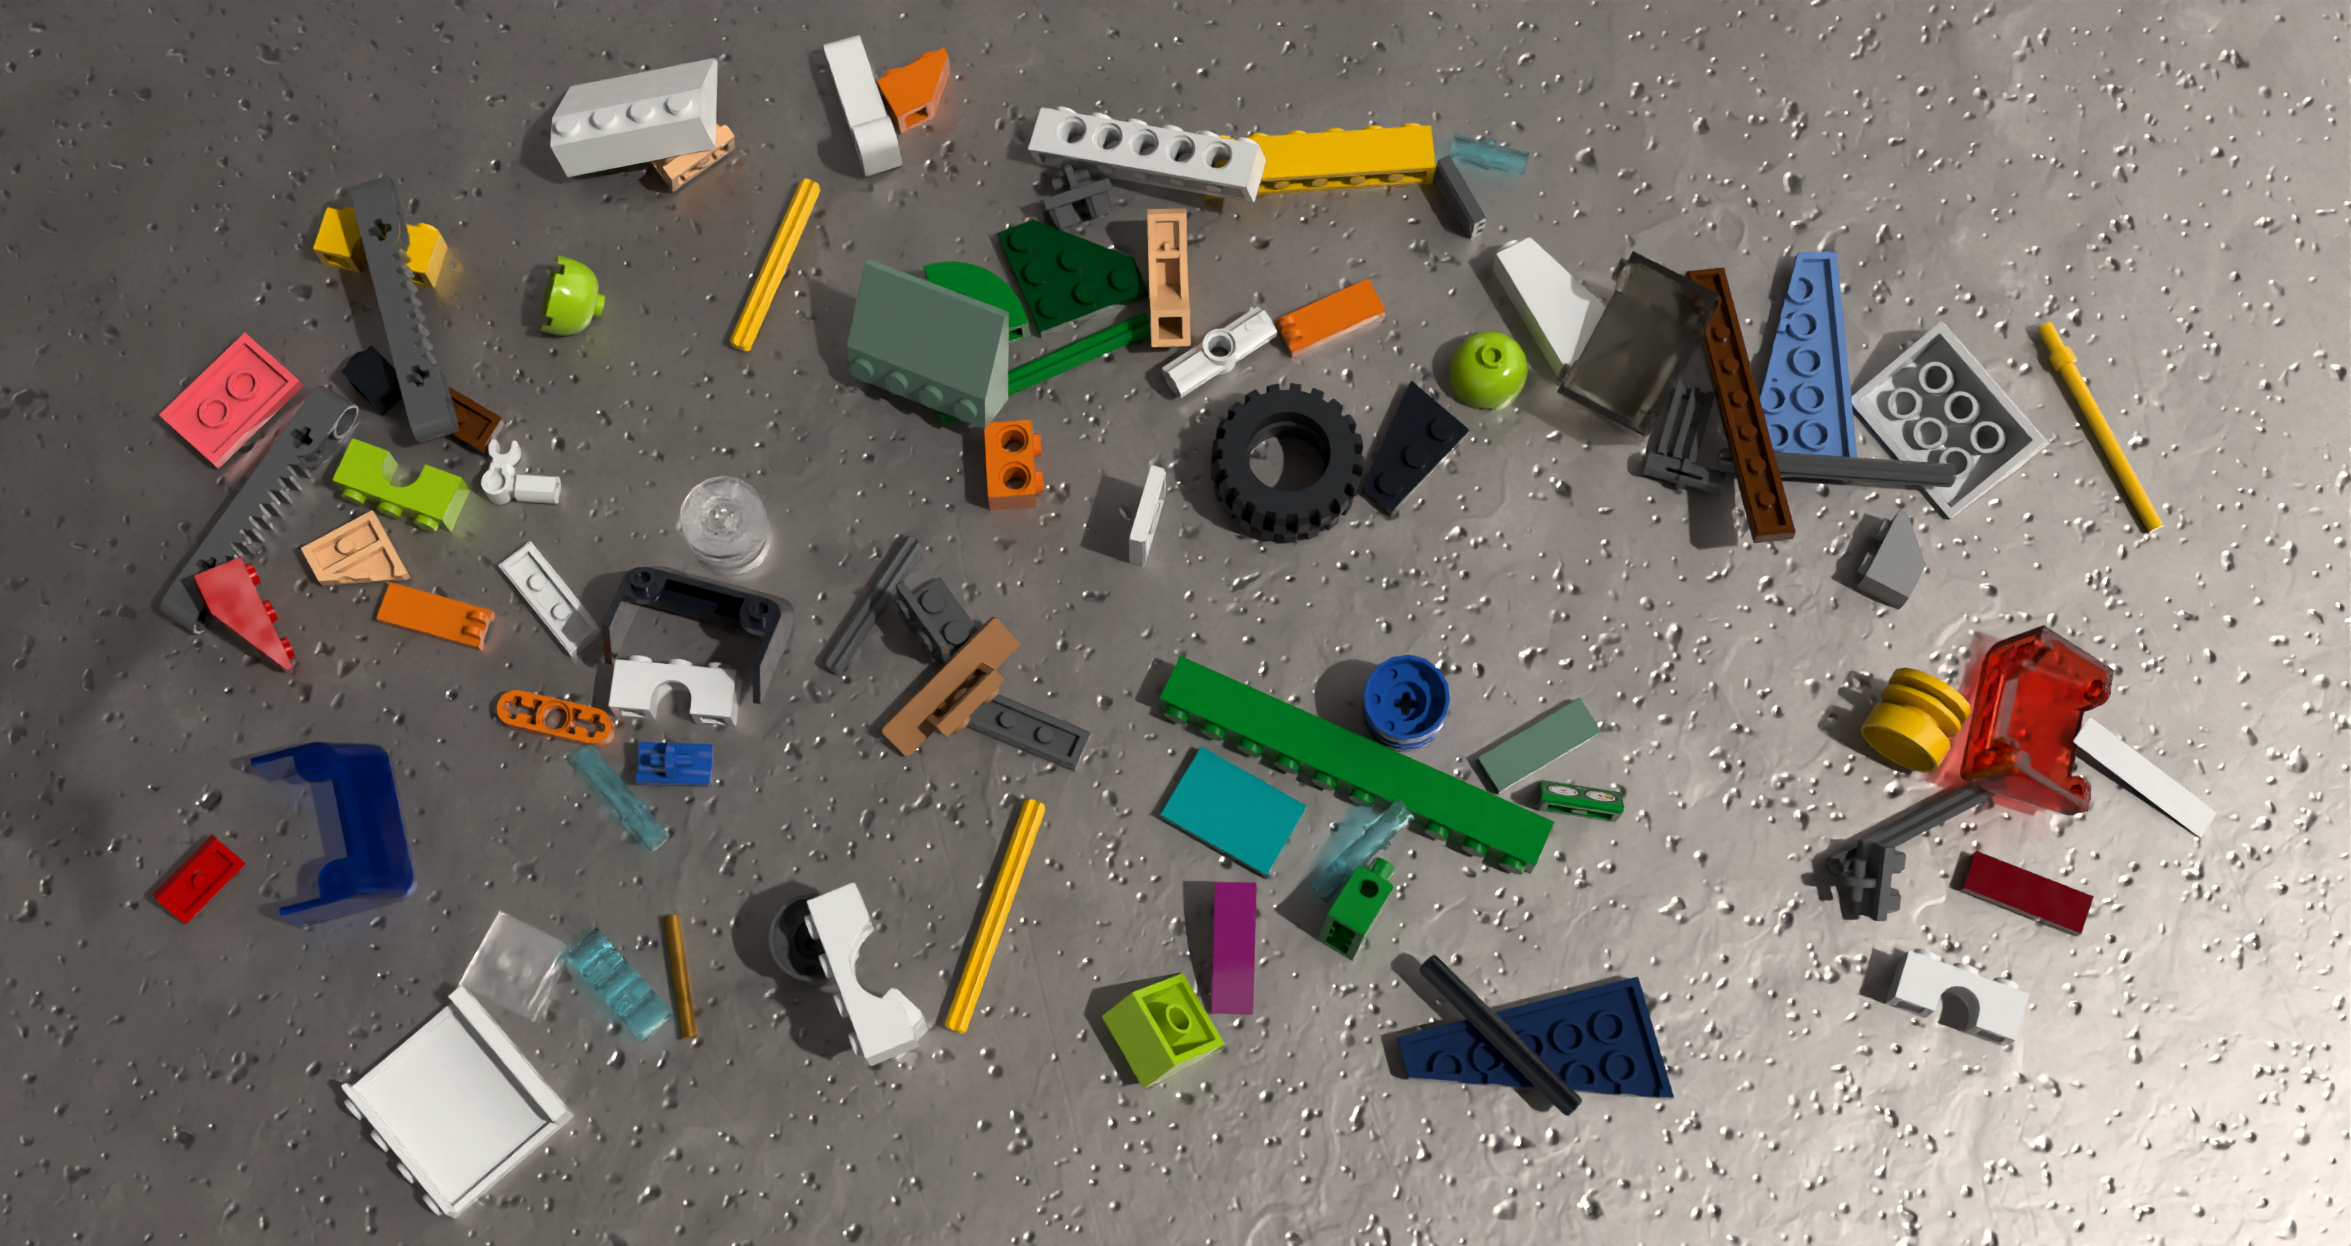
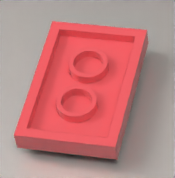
(231, 400)

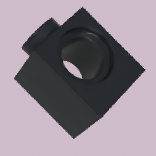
(374, 379)

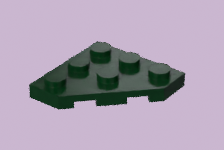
(1068, 276)

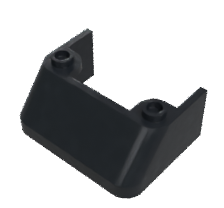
(705, 600)

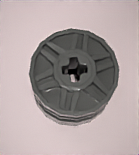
(791, 944)

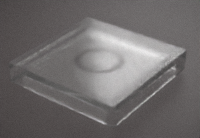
(516, 966)

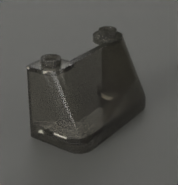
(1639, 346)

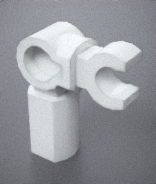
(502, 485)

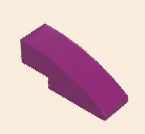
(1233, 948)

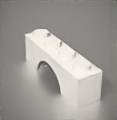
(879, 1023)

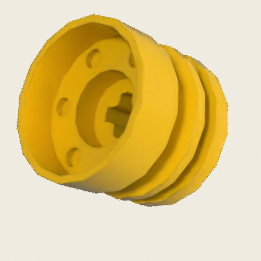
(1915, 720)

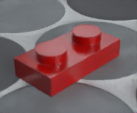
(198, 879)

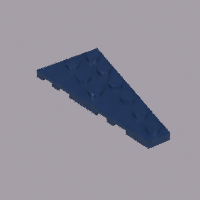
(1590, 1038)

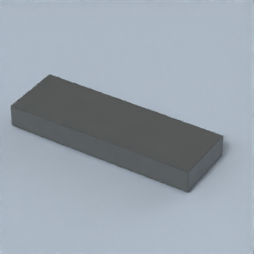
(1031, 731)

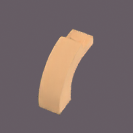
(1168, 277)

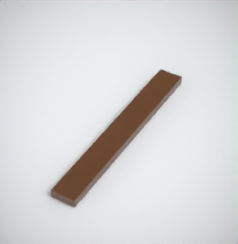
(1743, 416)

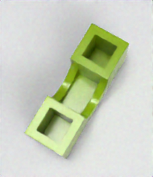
(431, 500)

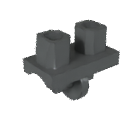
(1093, 194)
(1871, 880)

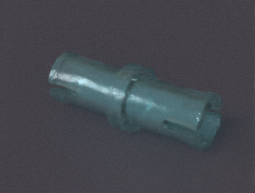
(1489, 154)

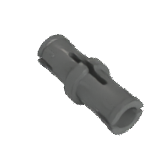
(1711, 480)

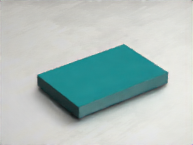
(1233, 811)

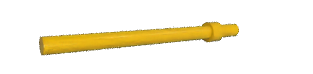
(2063, 360)

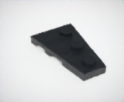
(1412, 449)

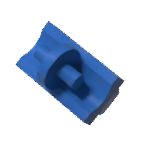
(675, 764)

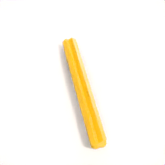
(775, 265)

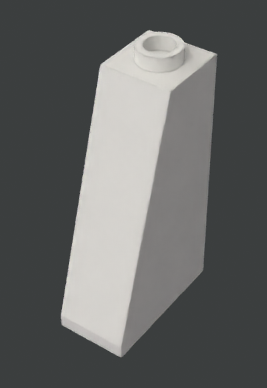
(1549, 301)

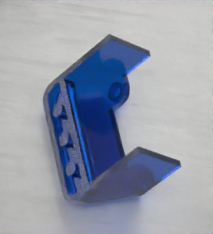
(373, 826)

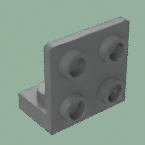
(937, 617)

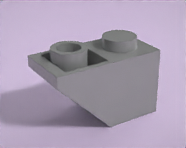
(1895, 564)

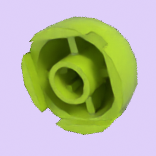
(571, 298)
(1488, 370)

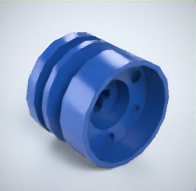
(1410, 680)

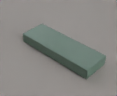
(1538, 746)

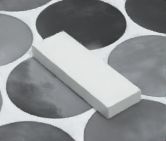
(551, 599)

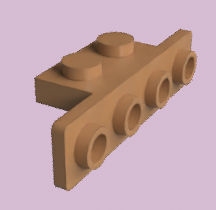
(954, 690)

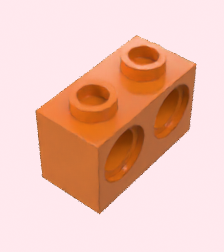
(1005, 465)

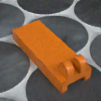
(1330, 317)
(435, 616)

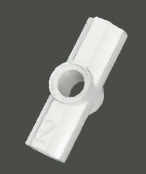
(1237, 338)

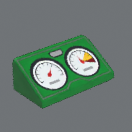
(1580, 801)

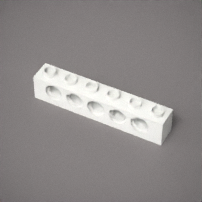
(1235, 180)

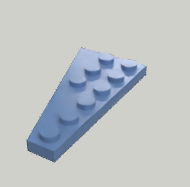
(1807, 370)

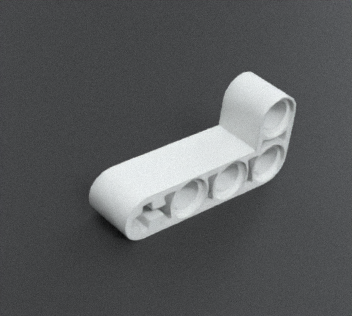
(862, 106)

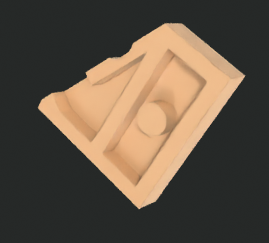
(355, 554)

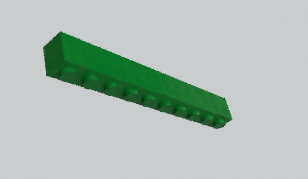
(1354, 765)

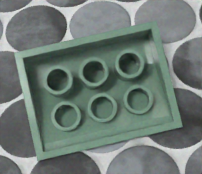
(929, 344)

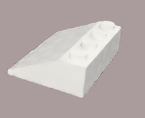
(636, 118)
(1949, 410)

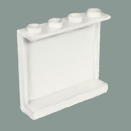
(457, 1105)

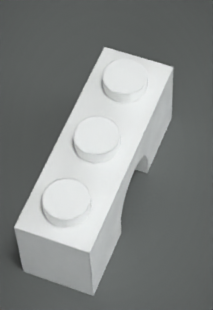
(642, 684)
(1993, 1005)

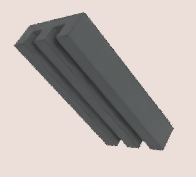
(1459, 197)
(1693, 396)

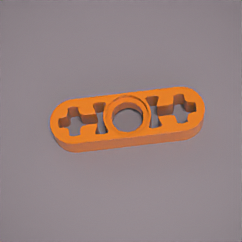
(524, 722)

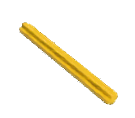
(995, 916)

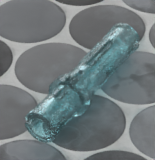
(649, 831)
(1375, 837)

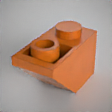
(915, 90)

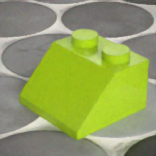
(1162, 1029)

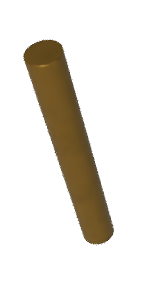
(680, 977)

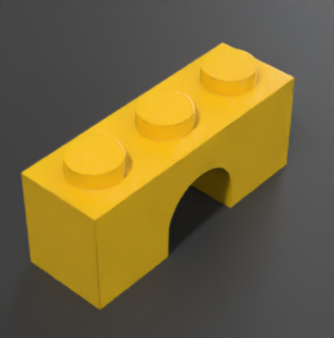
(342, 247)

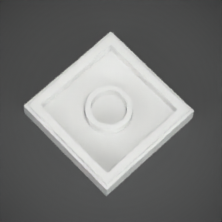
(1147, 516)

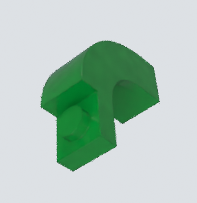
(984, 287)

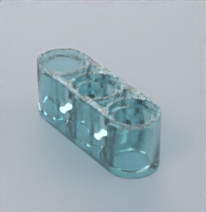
(620, 985)

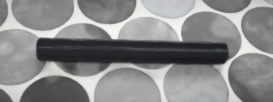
(1500, 1035)

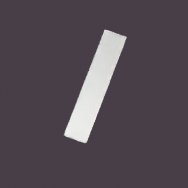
(2145, 777)

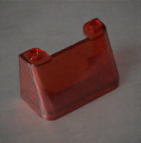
(2028, 716)

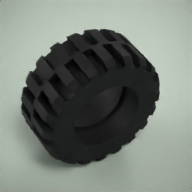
(1296, 415)

